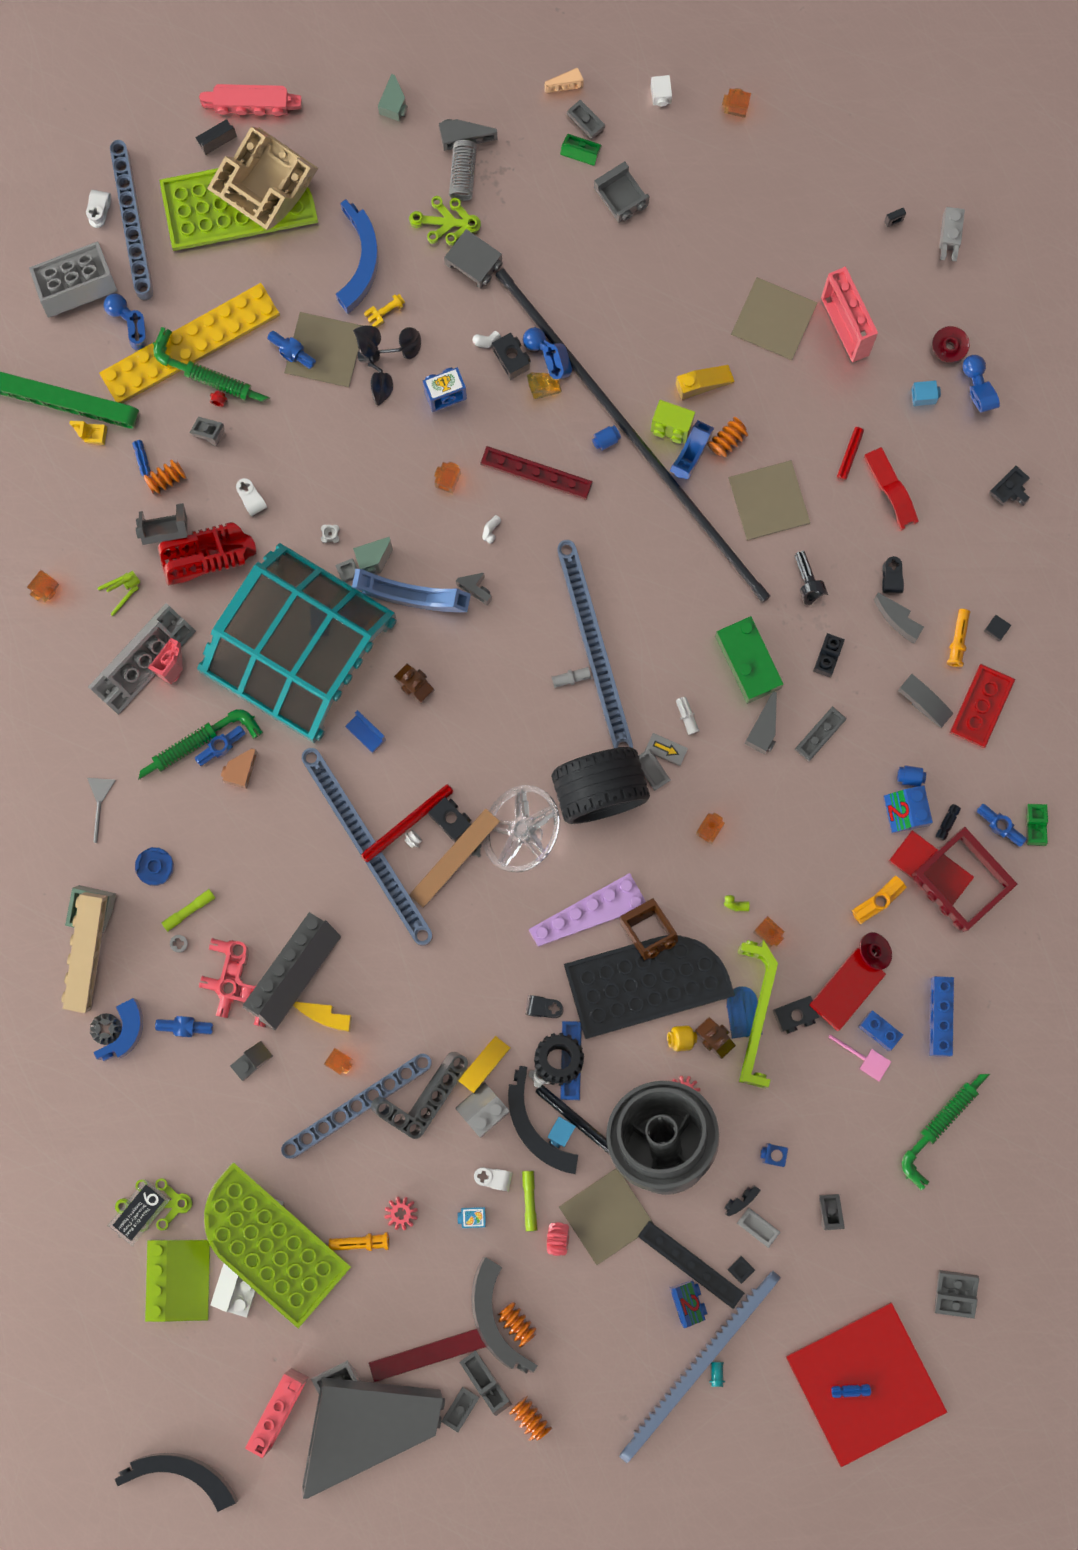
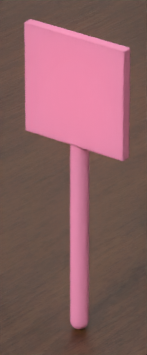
(873, 1065)

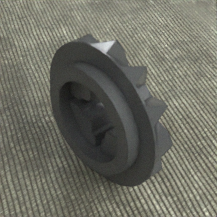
(104, 1038)

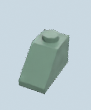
(393, 100)

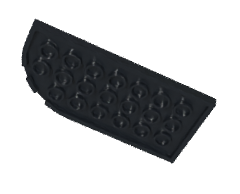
(626, 990)

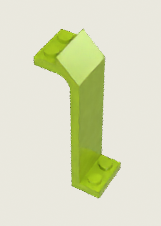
(763, 953)

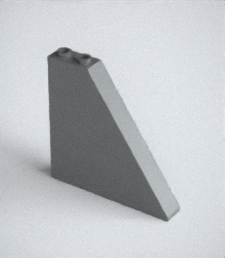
(365, 1425)

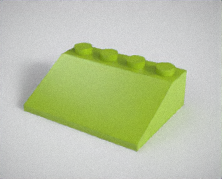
(177, 1280)

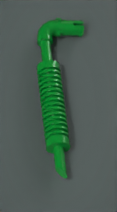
(202, 374)
(198, 738)
(938, 1125)

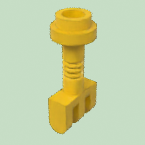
(377, 315)

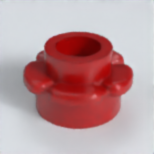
(218, 398)

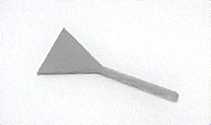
(100, 788)

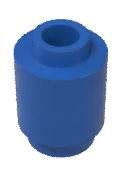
(606, 437)
(911, 776)

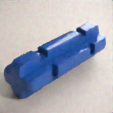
(141, 457)
(851, 1391)

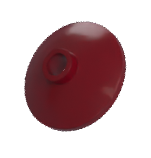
(955, 337)
(875, 951)

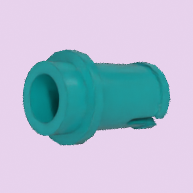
(716, 1374)

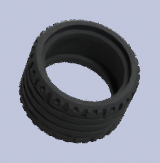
(600, 785)

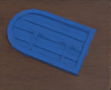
(741, 1011)

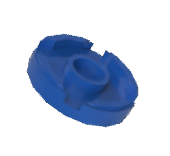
(154, 866)

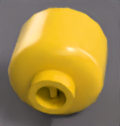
(682, 1038)

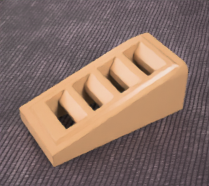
(566, 81)

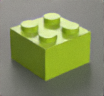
(672, 422)

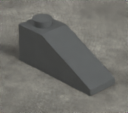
(457, 130)
(764, 730)

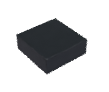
(895, 217)
(997, 628)
(741, 1269)

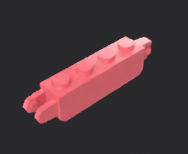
(250, 99)

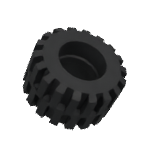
(559, 1075)

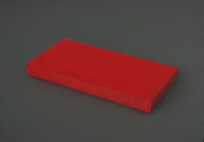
(982, 705)
(944, 873)
(846, 990)

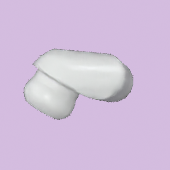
(485, 341)
(489, 527)

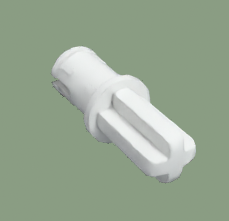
(687, 715)

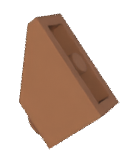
(240, 769)

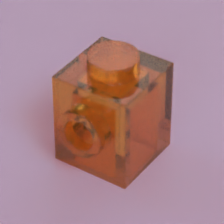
(736, 102)
(447, 476)
(42, 587)
(710, 827)
(769, 932)
(339, 1062)

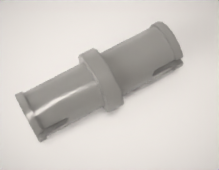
(571, 677)

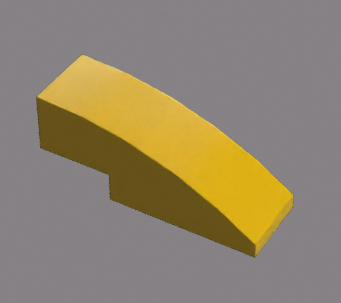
(324, 1015)
(484, 1064)

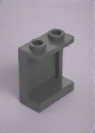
(621, 192)
(474, 258)
(162, 528)

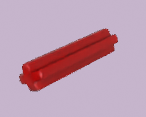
(850, 453)

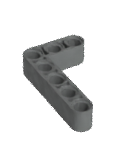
(425, 1099)

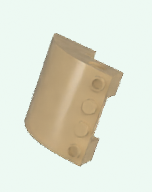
(263, 178)

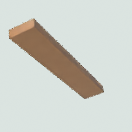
(454, 858)

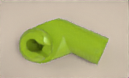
(735, 905)

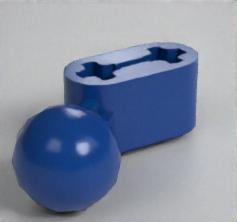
(116, 306)
(535, 339)
(981, 392)

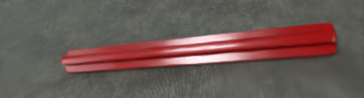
(406, 823)

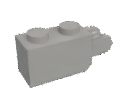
(951, 232)

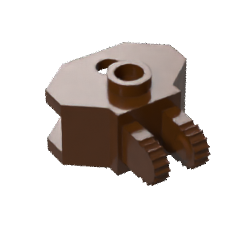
(414, 683)
(715, 1038)

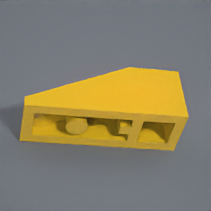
(703, 380)

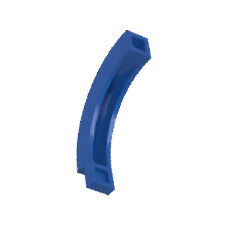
(360, 284)

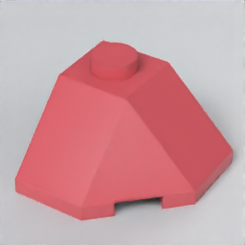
(168, 662)

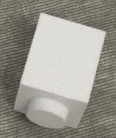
(661, 90)

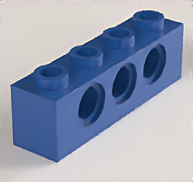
(941, 1016)

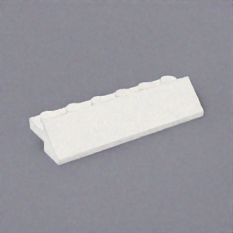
(233, 1293)

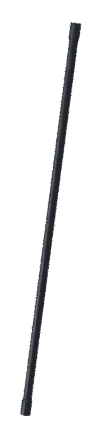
(756, 587)

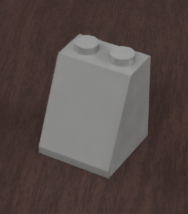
(482, 1110)

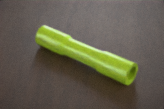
(179, 916)
(530, 1213)

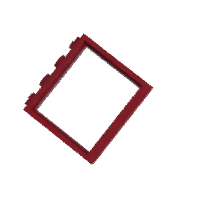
(985, 858)

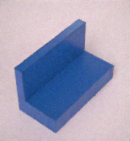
(366, 732)

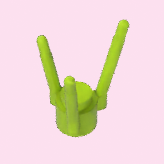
(129, 580)

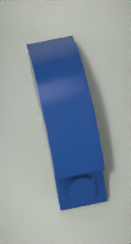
(692, 450)
(131, 1031)

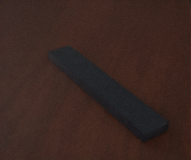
(691, 1264)

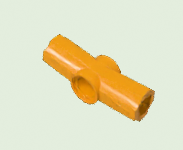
(888, 893)

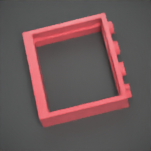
(849, 314)
(276, 1412)

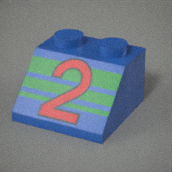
(908, 809)
(688, 1303)

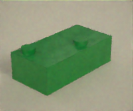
(749, 659)

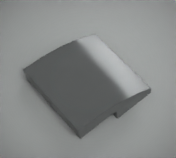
(956, 1294)

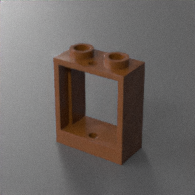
(638, 915)

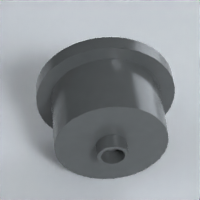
(663, 1137)

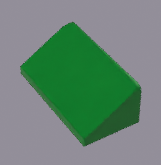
(580, 149)

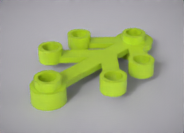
(448, 221)
(171, 1204)

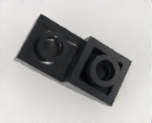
(829, 655)
(737, 1205)

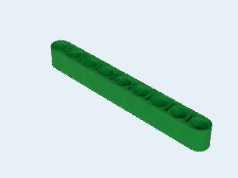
(68, 400)

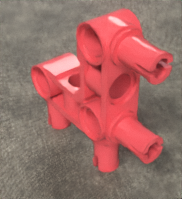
(232, 974)

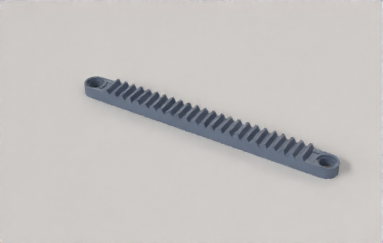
(594, 645)
(363, 840)
(699, 1367)

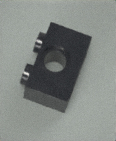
(512, 366)
(442, 810)
(784, 1013)

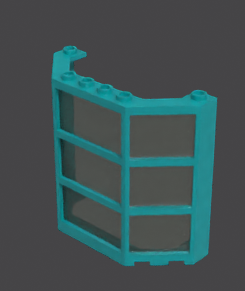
(293, 640)

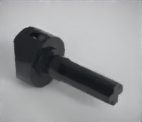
(813, 588)

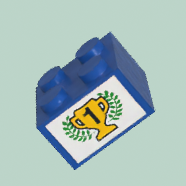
(444, 389)

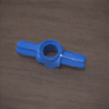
(291, 349)
(211, 751)
(993, 818)
(184, 1026)

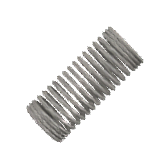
(464, 151)

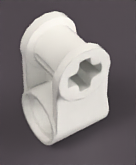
(98, 207)
(251, 499)
(497, 1178)

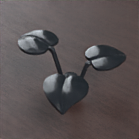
(368, 339)

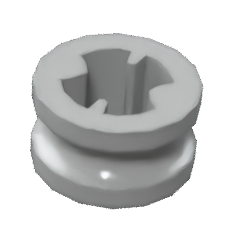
(182, 938)

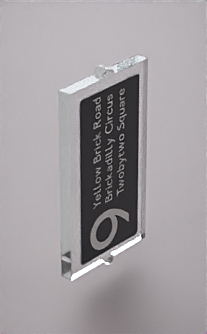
(138, 1212)

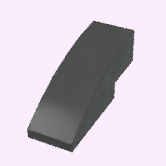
(898, 618)
(925, 700)
(485, 1383)

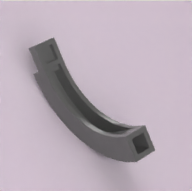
(484, 1320)

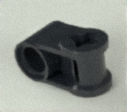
(892, 579)
(539, 1007)

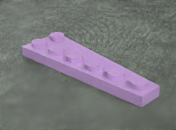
(591, 911)

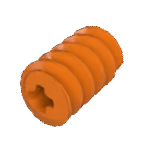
(728, 437)
(165, 476)
(516, 1324)
(530, 1420)

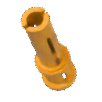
(958, 646)
(369, 1242)

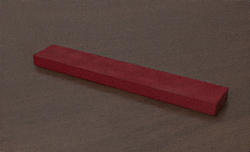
(536, 472)
(426, 1355)

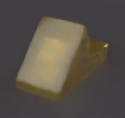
(543, 385)

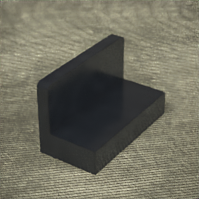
(216, 136)

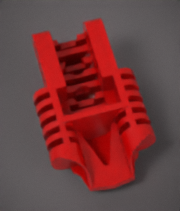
(205, 552)

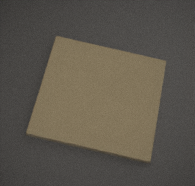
(774, 318)
(330, 344)
(769, 500)
(606, 1216)

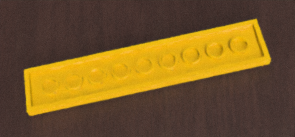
(191, 343)

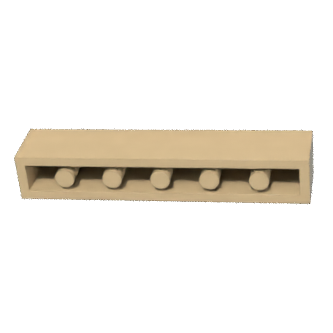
(84, 952)

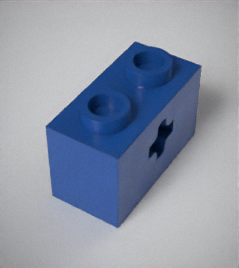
(880, 1030)

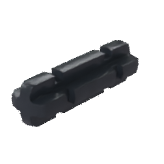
(948, 822)

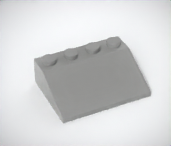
(72, 279)

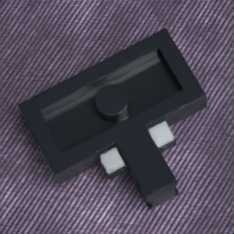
(1011, 487)

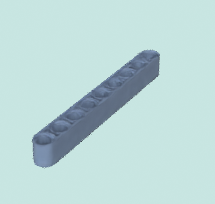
(131, 211)
(350, 1114)

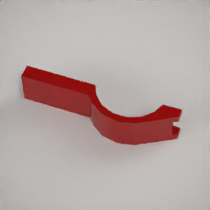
(892, 487)

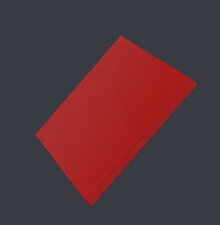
(873, 1353)

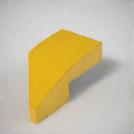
(90, 432)

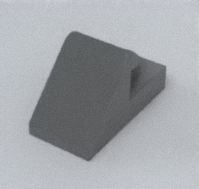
(208, 430)
(470, 585)
(251, 1060)
(831, 1212)

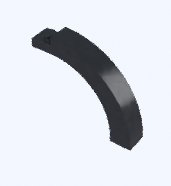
(537, 1145)
(186, 1466)

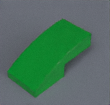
(1037, 824)

